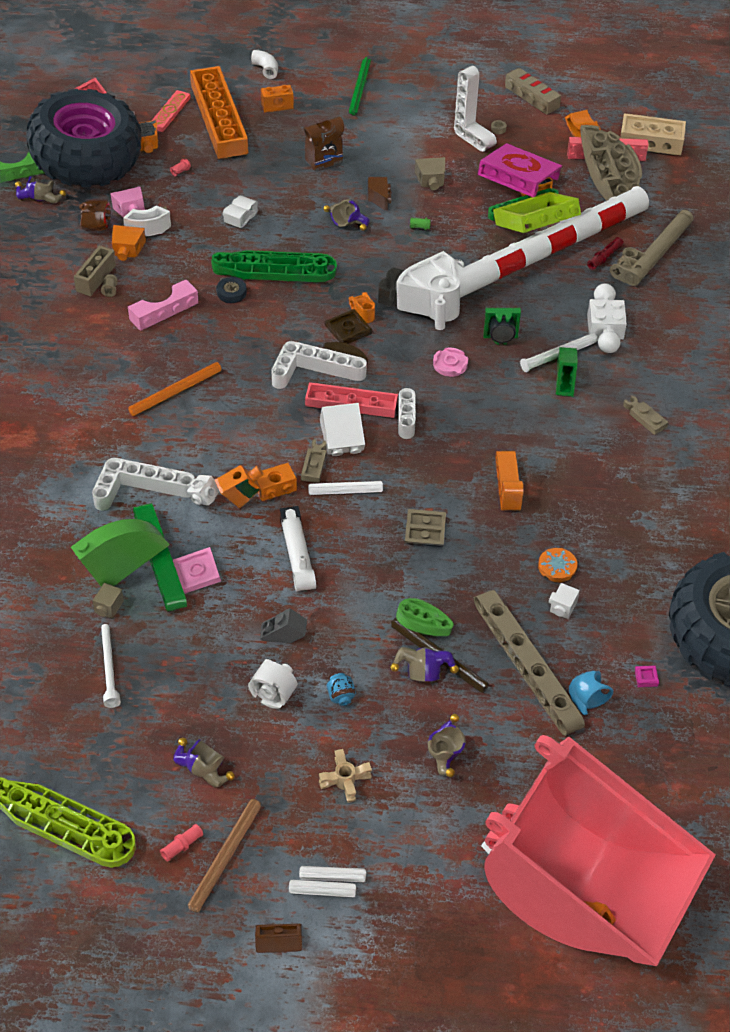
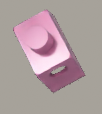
(127, 200)

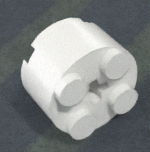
(273, 683)

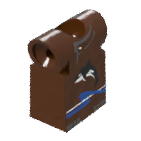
(324, 143)

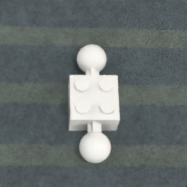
(607, 318)

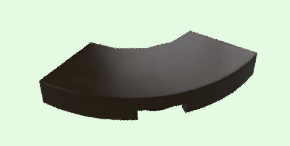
(344, 348)

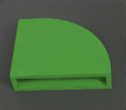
(119, 549)

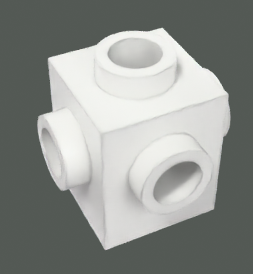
(203, 490)

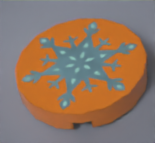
(557, 564)

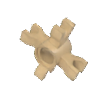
(345, 768)

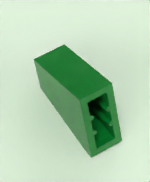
(566, 371)

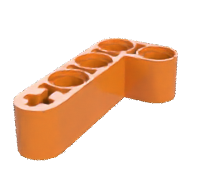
(508, 481)

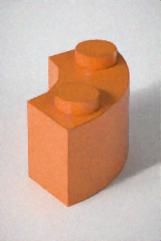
(576, 119)

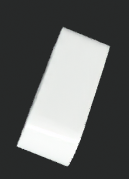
(406, 413)

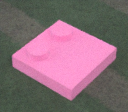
(197, 570)

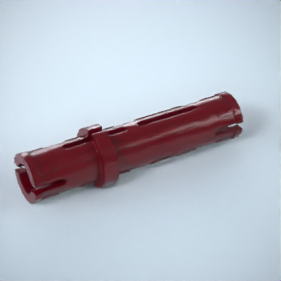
(601, 256)

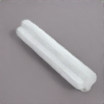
(332, 874)
(322, 888)

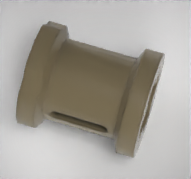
(109, 288)

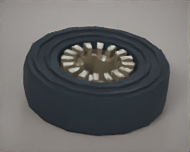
(231, 283)

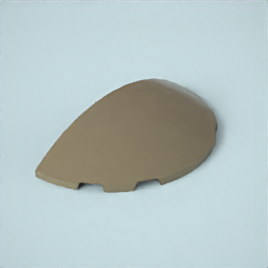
(609, 161)

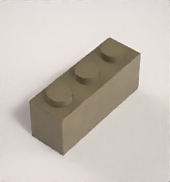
(94, 269)

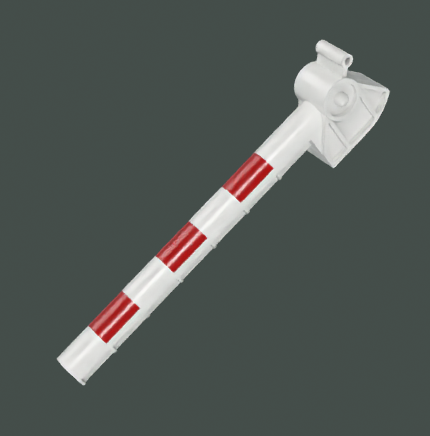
(439, 282)

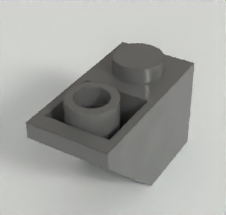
(284, 627)

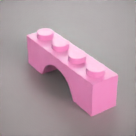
(145, 314)

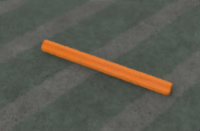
(174, 389)

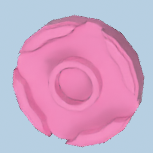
(450, 362)

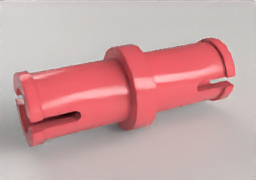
(181, 842)

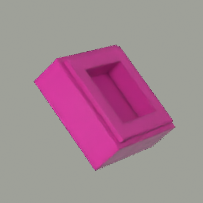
(646, 676)

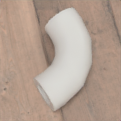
(267, 61)

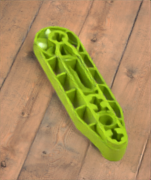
(101, 837)

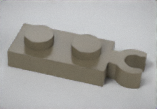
(645, 415)
(314, 462)

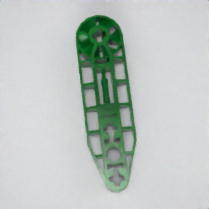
(275, 265)

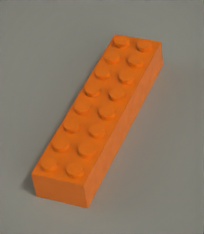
(219, 112)

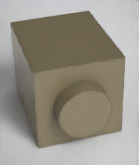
(108, 600)

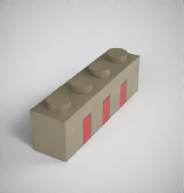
(533, 91)

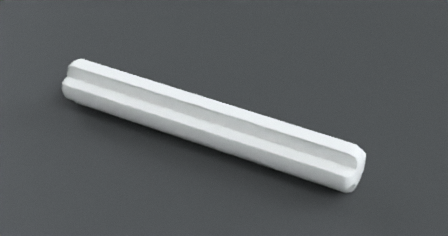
(345, 487)

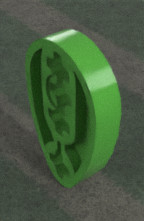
(423, 618)

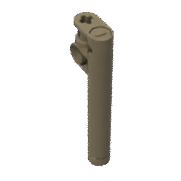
(635, 264)

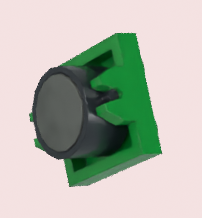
(501, 324)

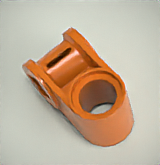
(363, 306)

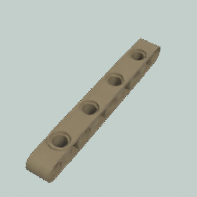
(529, 663)

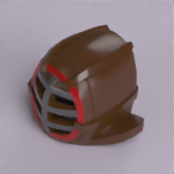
(95, 215)

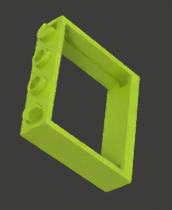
(536, 212)

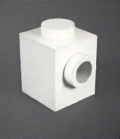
(564, 600)

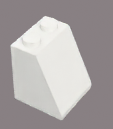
(342, 429)

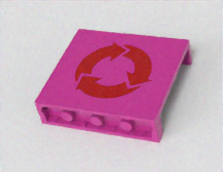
(518, 169)

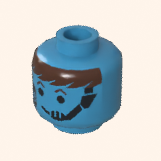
(341, 689)

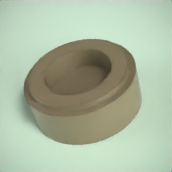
(498, 127)

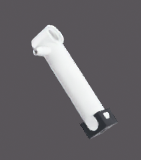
(299, 558)

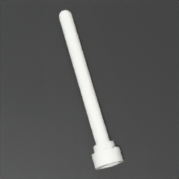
(111, 697)

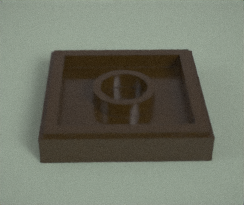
(348, 327)

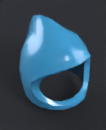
(586, 691)

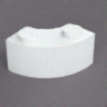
(153, 220)

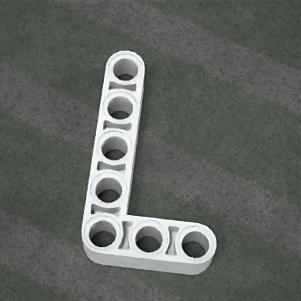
(466, 111)
(315, 359)
(139, 475)

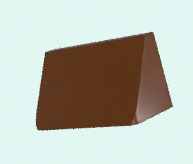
(278, 938)

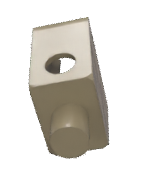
(430, 172)

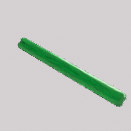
(359, 88)

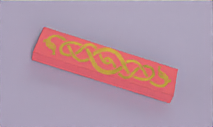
(171, 109)

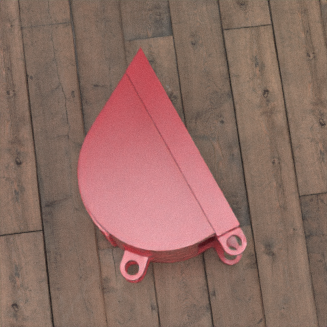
(593, 841)

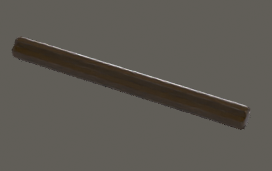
(421, 641)

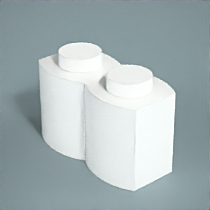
(240, 211)

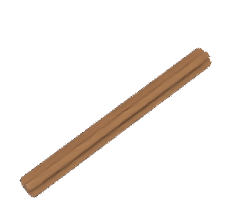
(224, 856)

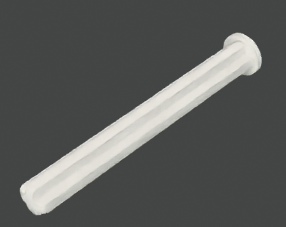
(552, 354)

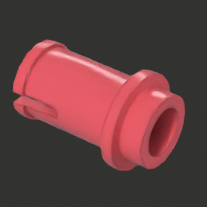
(184, 165)

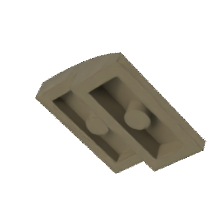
(425, 527)

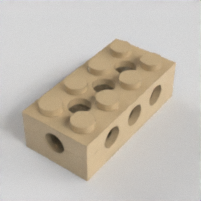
(659, 136)

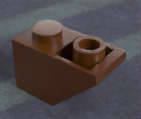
(378, 191)

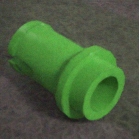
(420, 223)

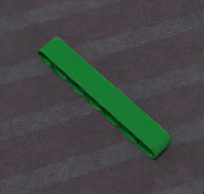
(163, 565)

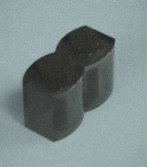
(388, 287)

